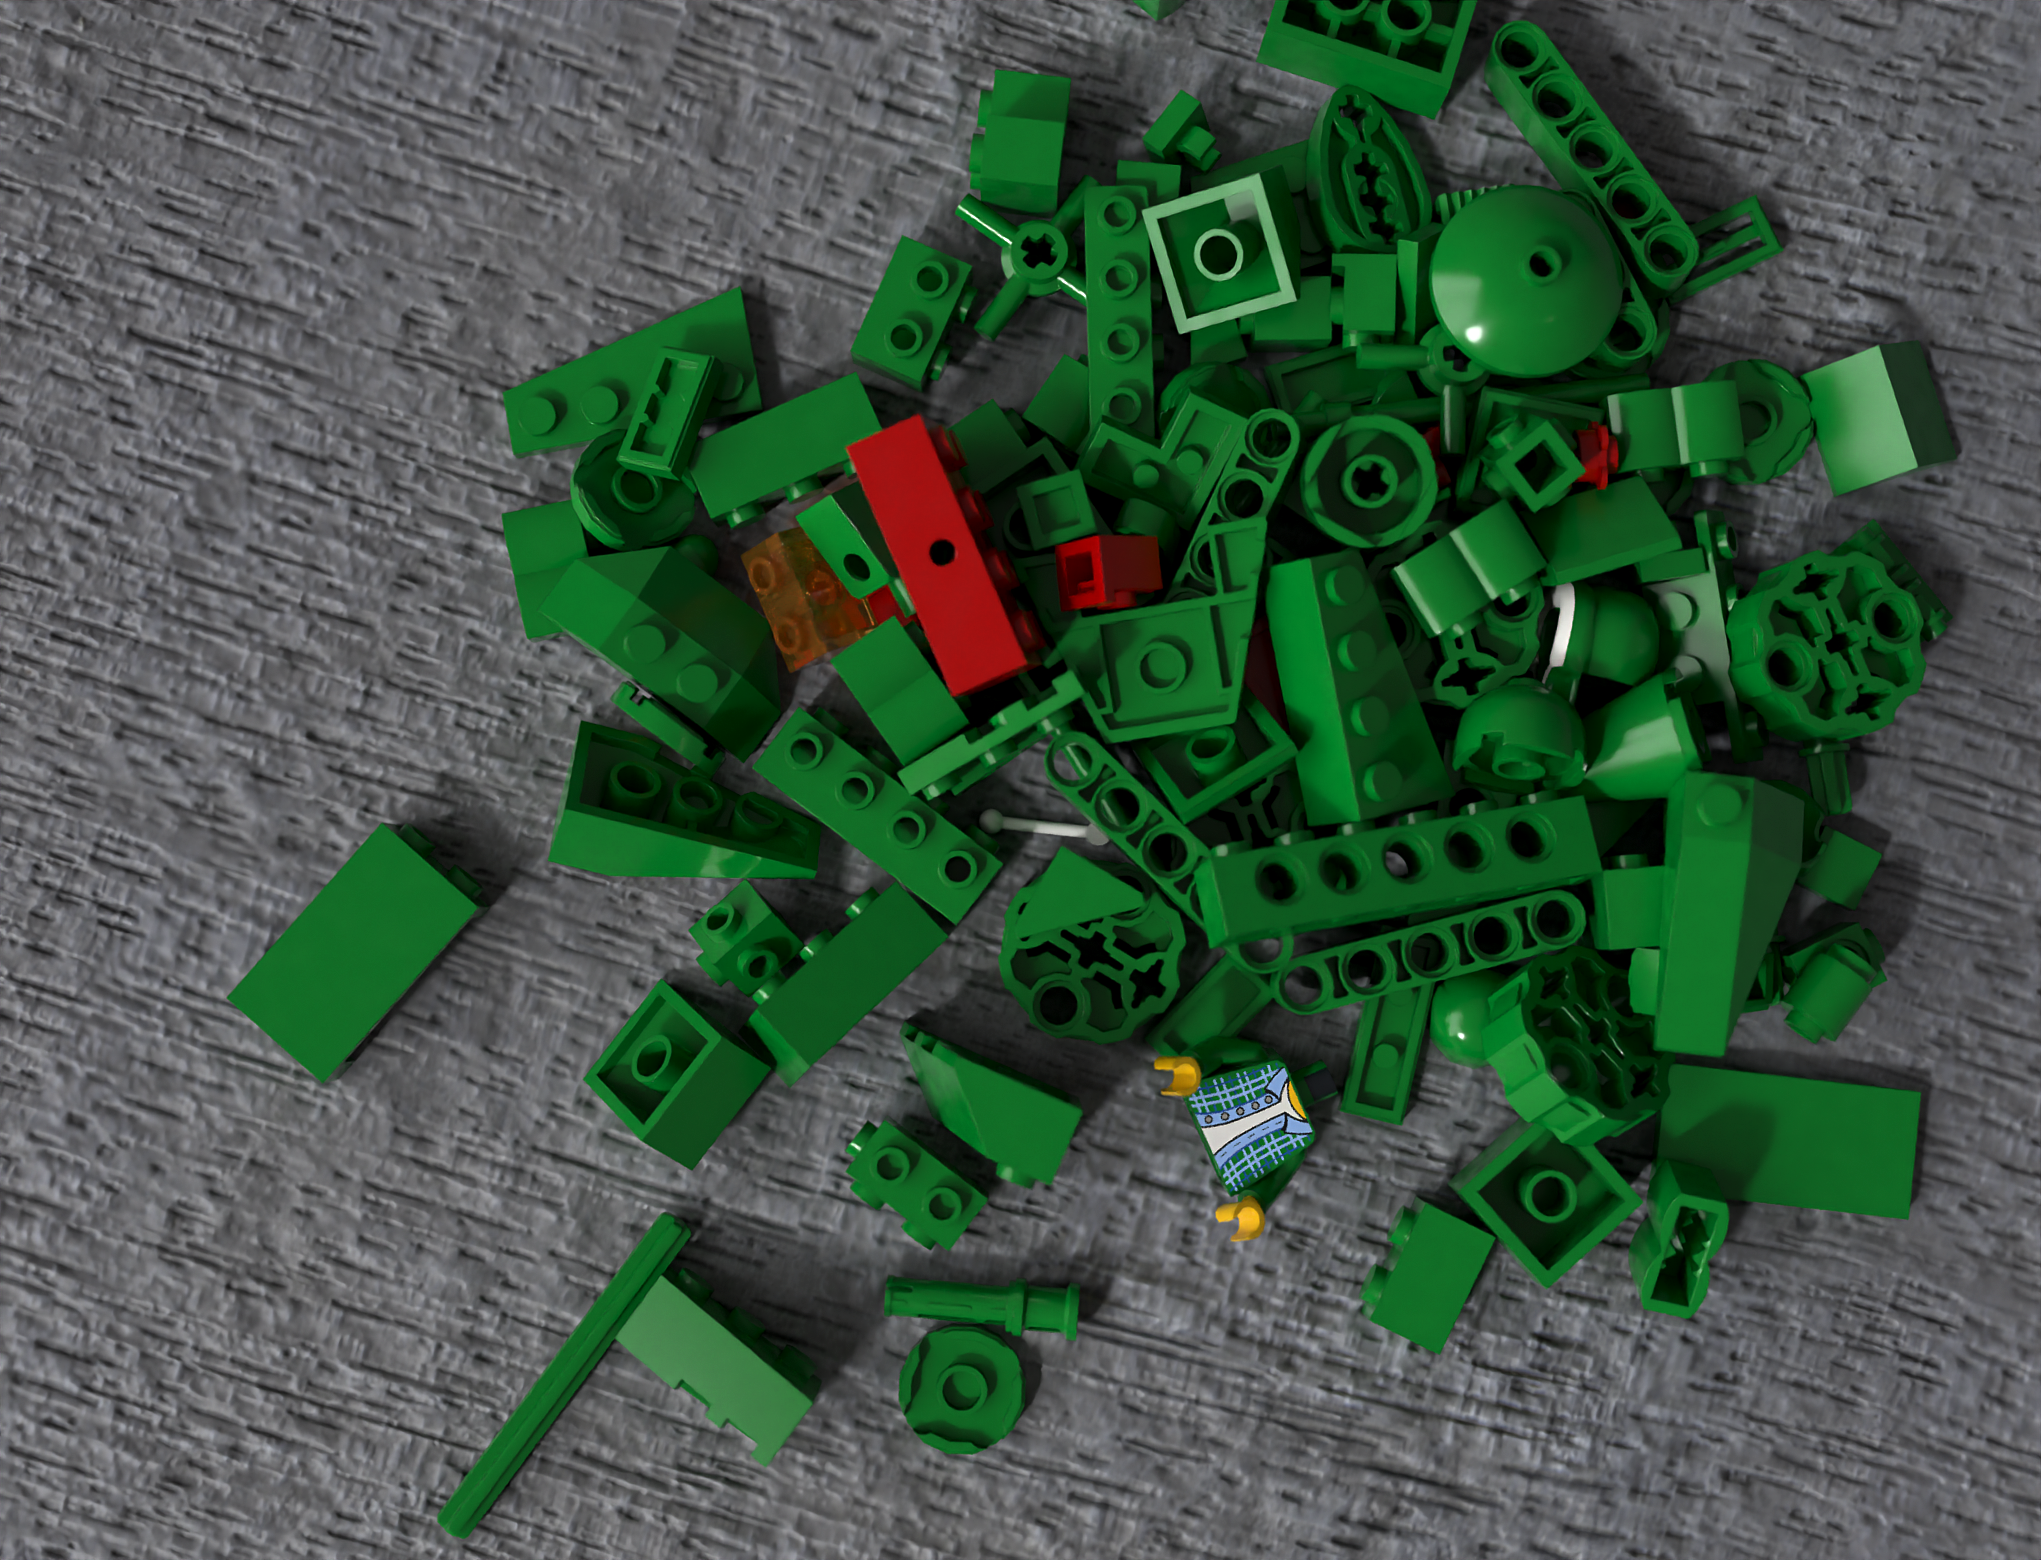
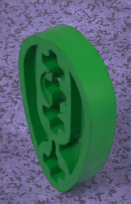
(1379, 153)

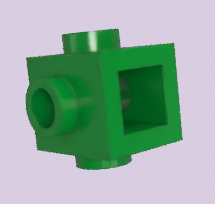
(1550, 467)
(744, 940)

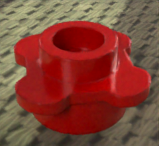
(1596, 453)

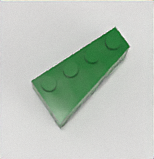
(1348, 694)

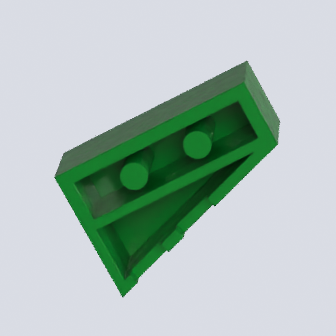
(840, 981)
(722, 1360)

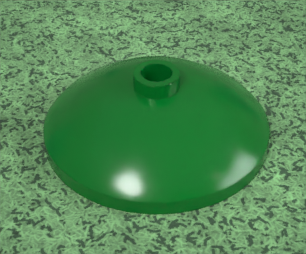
(1502, 309)

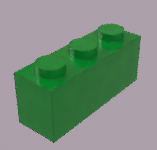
(782, 452)

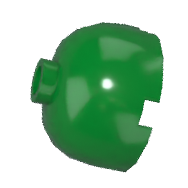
(1521, 739)

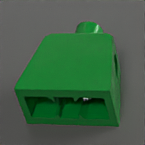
(854, 545)

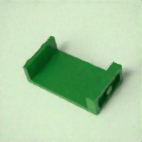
(358, 949)

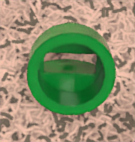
(699, 551)

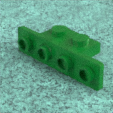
(1119, 307)
(1694, 637)

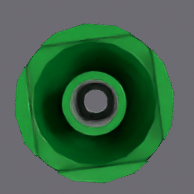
(1640, 743)

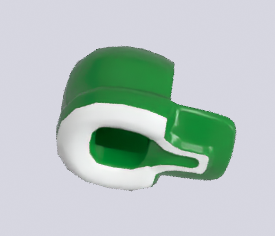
(1594, 639)

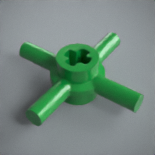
(1030, 237)
(1436, 376)

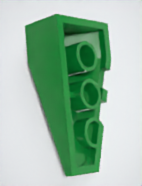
(651, 817)

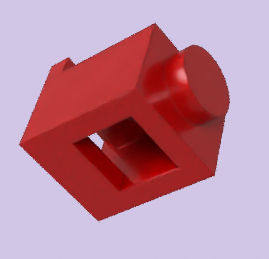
(1107, 571)

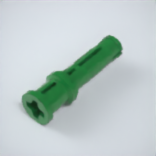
(1015, 1306)

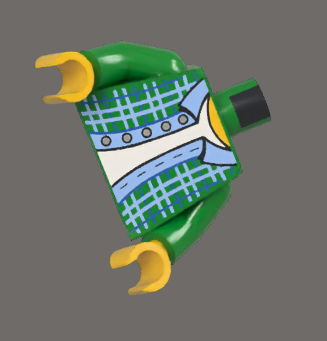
(1248, 1119)

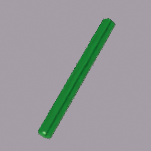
(563, 1375)

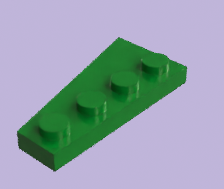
(604, 387)

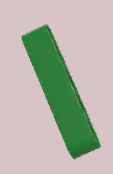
(1590, 130)
(1245, 464)
(1135, 838)
(1458, 949)

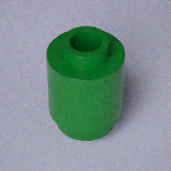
(1828, 994)

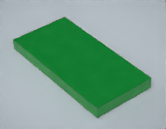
(1792, 1139)

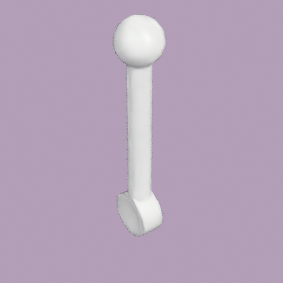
(992, 821)

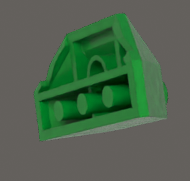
(675, 639)

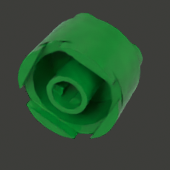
(1404, 472)

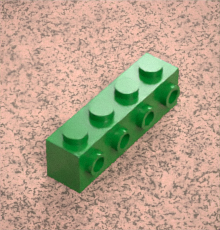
(877, 815)

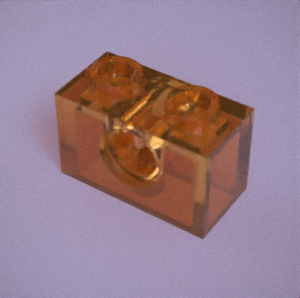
(805, 600)

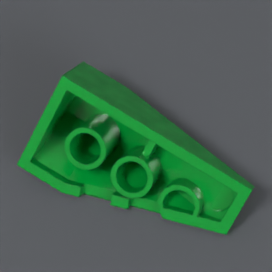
(1724, 888)

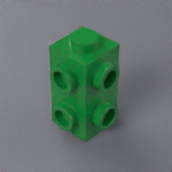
(915, 1182)

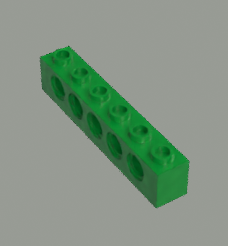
(1239, 912)

